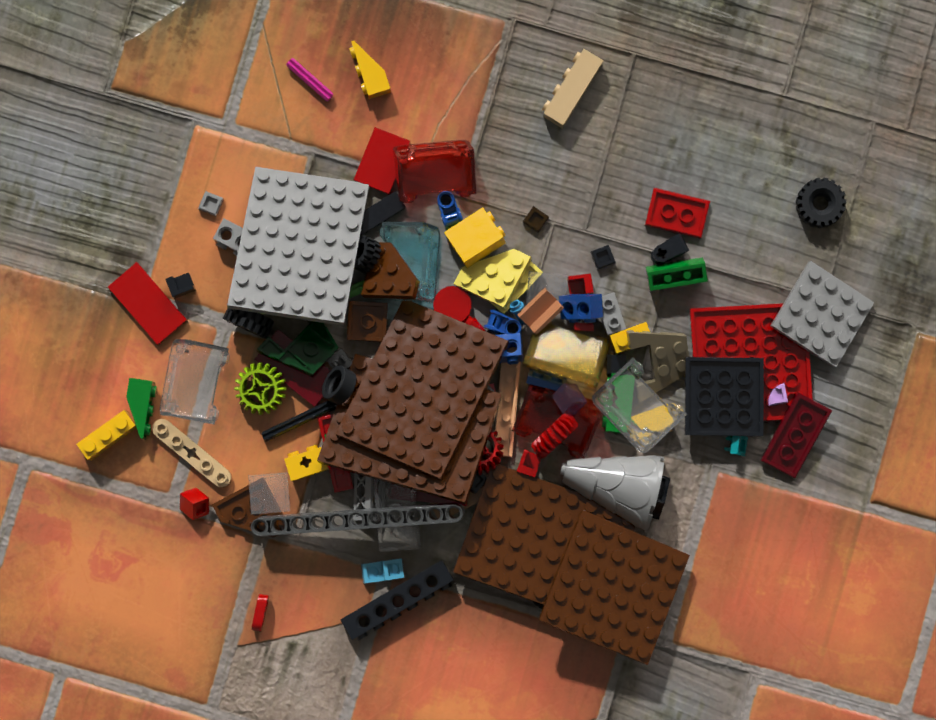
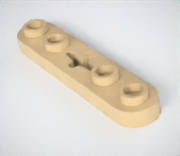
(206, 465)

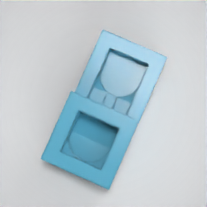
(382, 571)

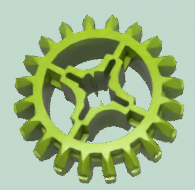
(244, 393)

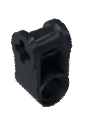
(672, 249)

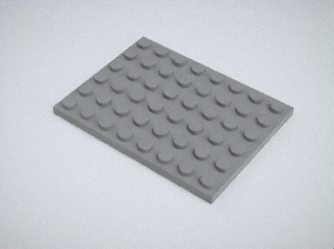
(298, 246)

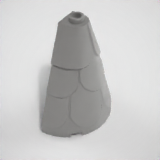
(619, 484)

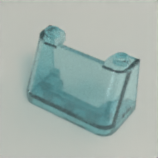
(419, 247)

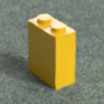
(475, 237)

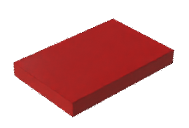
(377, 163)
(677, 213)

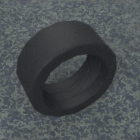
(339, 385)

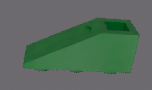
(140, 402)

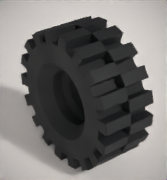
(831, 192)
(250, 321)

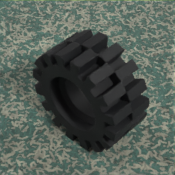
(367, 254)

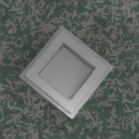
(210, 203)

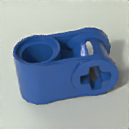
(449, 211)
(501, 324)

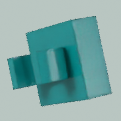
(738, 445)

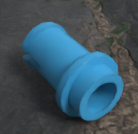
(515, 307)

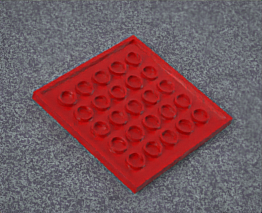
(747, 334)

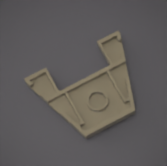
(666, 355)

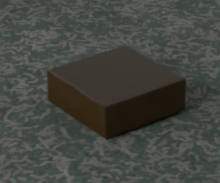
(535, 219)

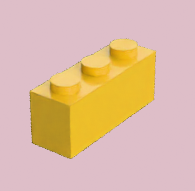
(107, 435)

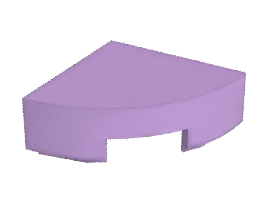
(778, 395)

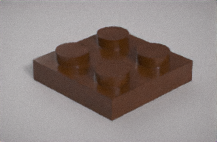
(367, 321)

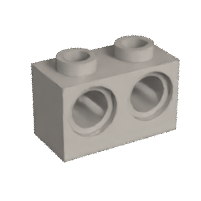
(233, 242)
(612, 317)

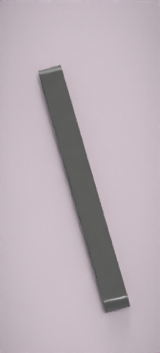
(349, 524)

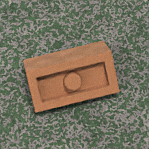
(540, 311)

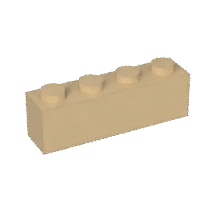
(573, 88)

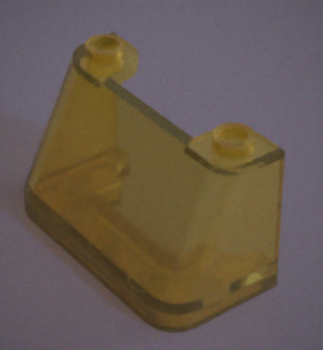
(567, 354)

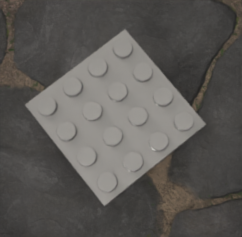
(822, 314)

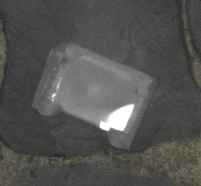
(192, 381)
(636, 407)

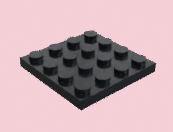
(724, 396)

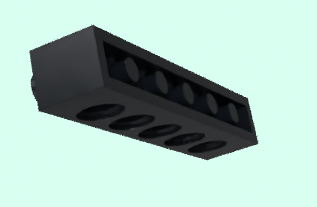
(351, 621)

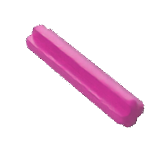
(309, 79)

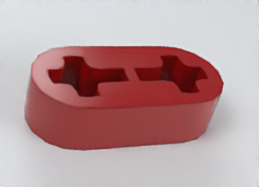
(260, 612)

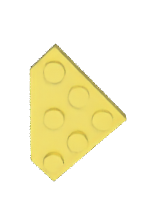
(494, 277)

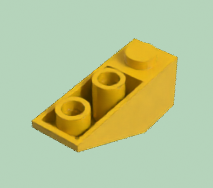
(373, 74)

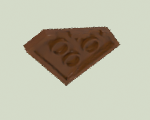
(390, 276)
(237, 511)

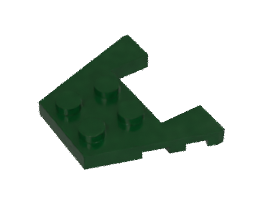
(306, 352)

